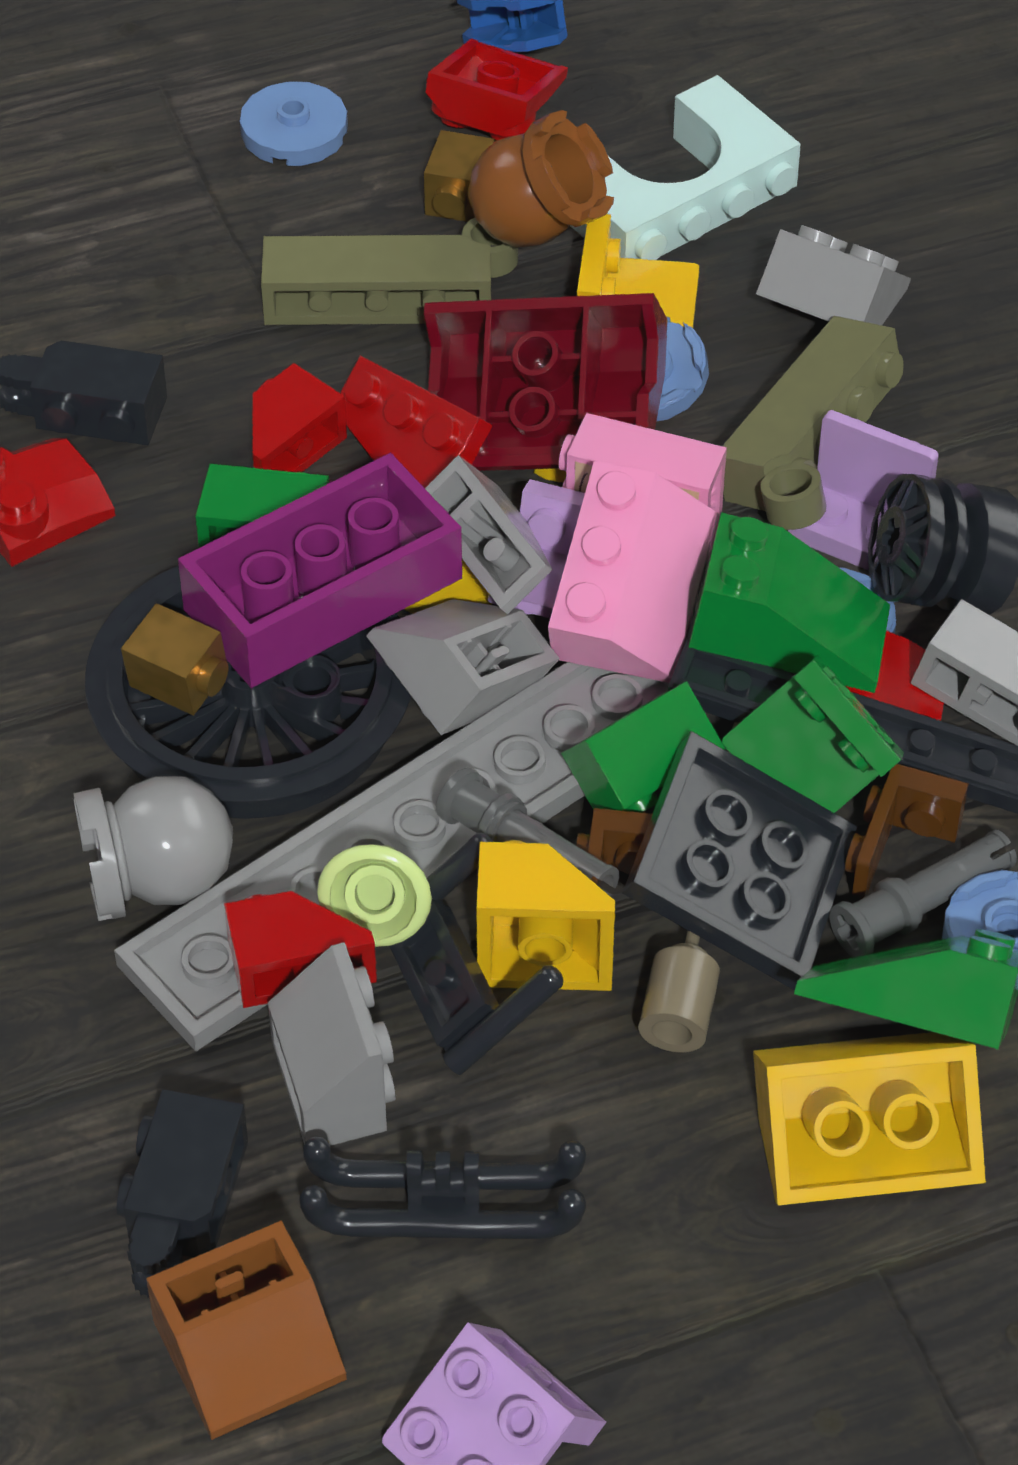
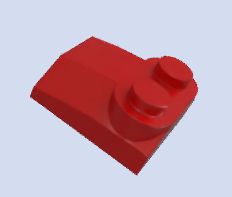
(491, 89)
(47, 498)

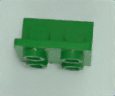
(815, 738)

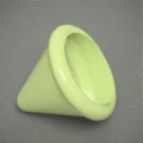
(377, 891)

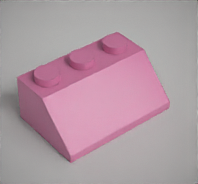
(631, 574)

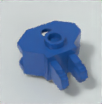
(516, 23)

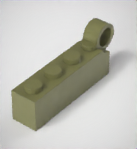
(377, 275)
(777, 446)

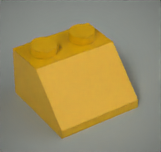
(538, 914)

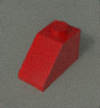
(296, 421)
(281, 936)

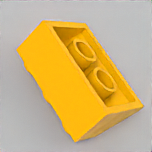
(870, 1117)

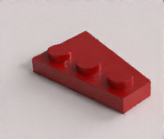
(409, 422)

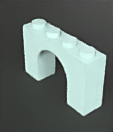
(747, 163)

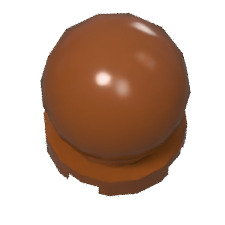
(541, 182)

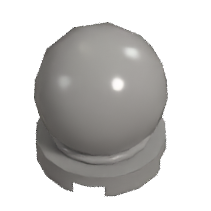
(157, 842)

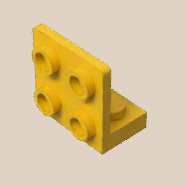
(608, 274)

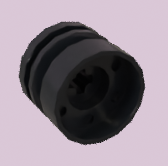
(944, 544)

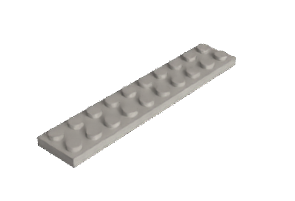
(516, 749)

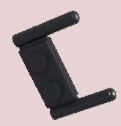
(450, 981)

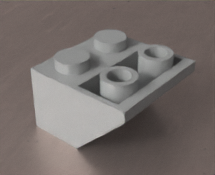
(823, 281)
(463, 658)
(333, 1050)

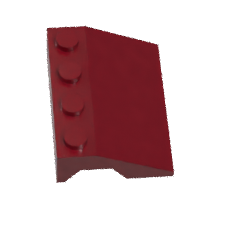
(544, 365)

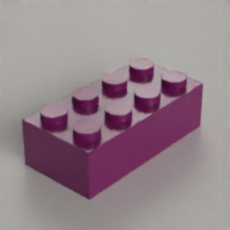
(322, 568)

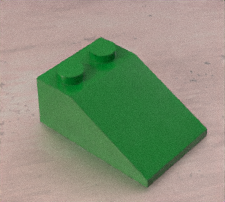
(785, 604)
(941, 986)

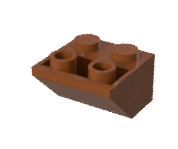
(245, 1329)

